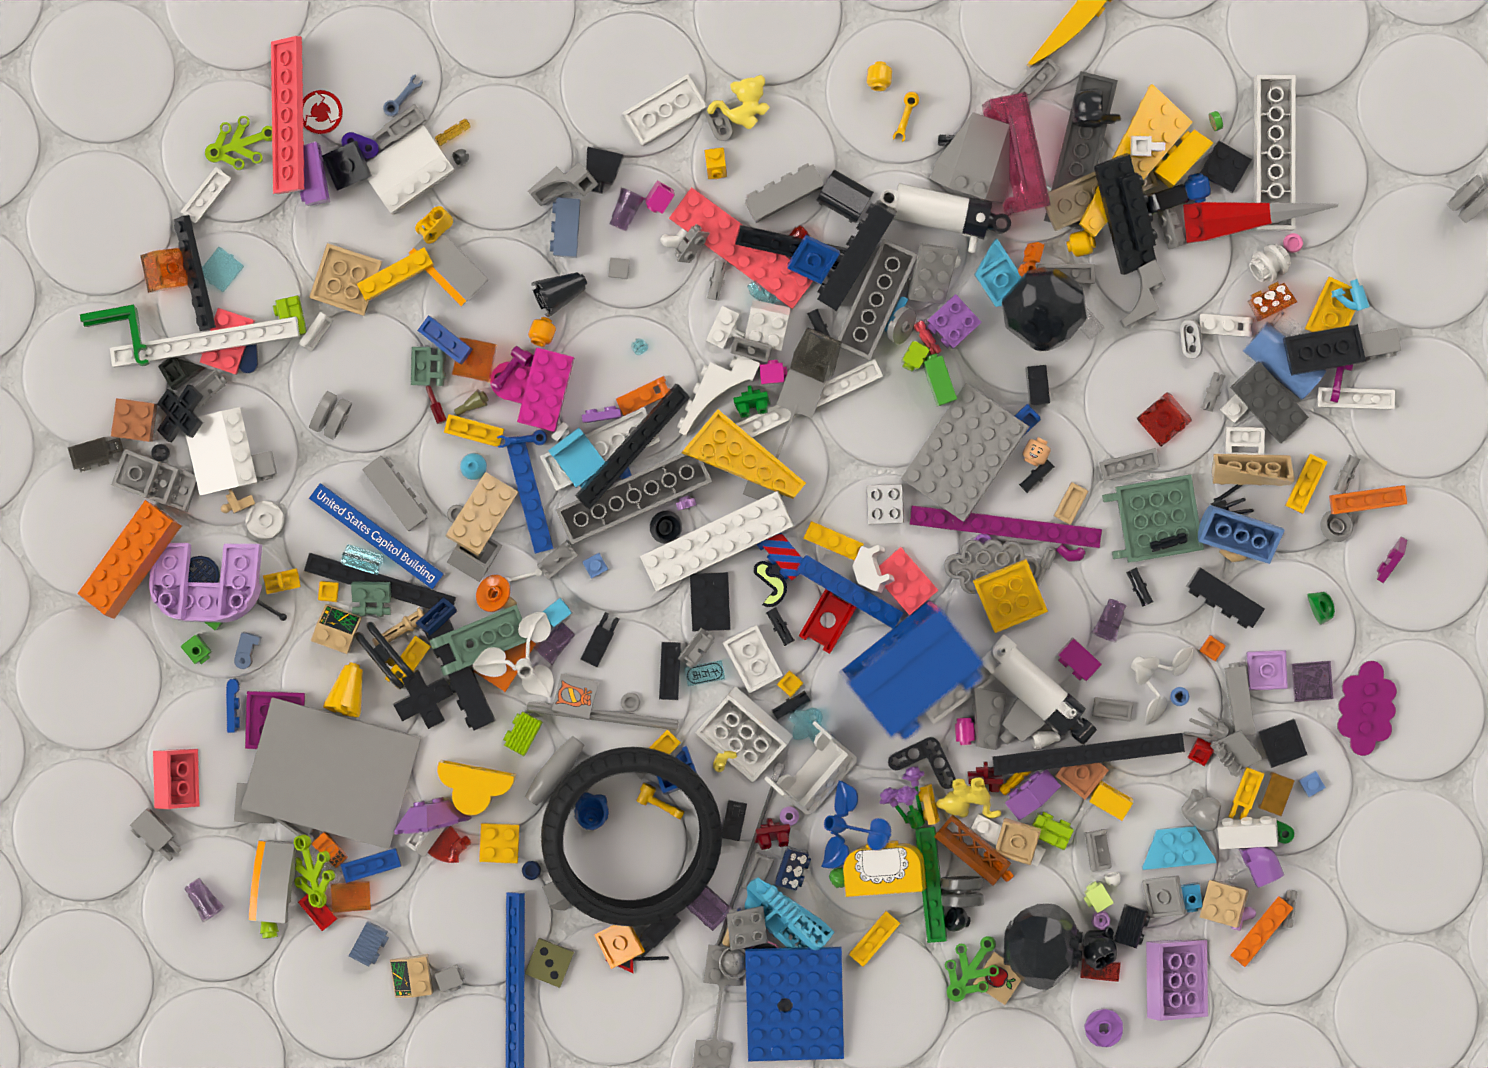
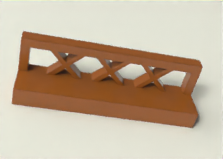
(970, 856)

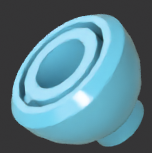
(473, 466)

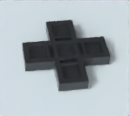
(180, 413)
(423, 699)

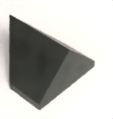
(179, 371)

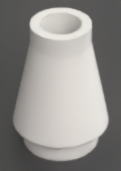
(1044, 738)

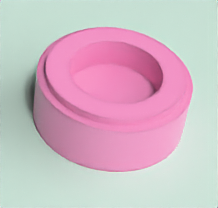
(1292, 243)

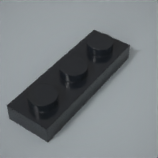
(669, 670)

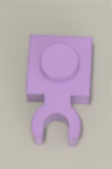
(685, 502)

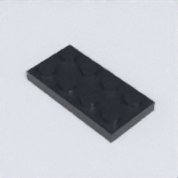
(1324, 349)

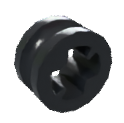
(160, 446)

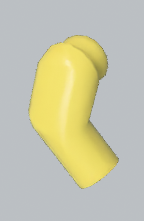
(721, 760)

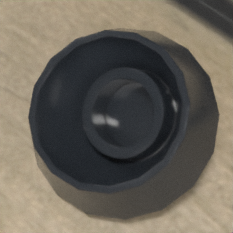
(665, 527)

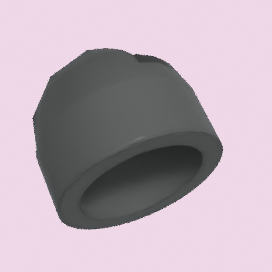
(460, 156)

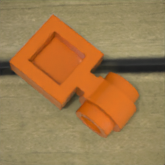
(1032, 255)

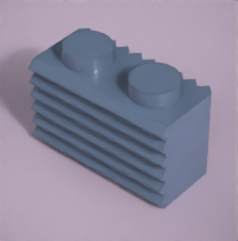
(369, 943)

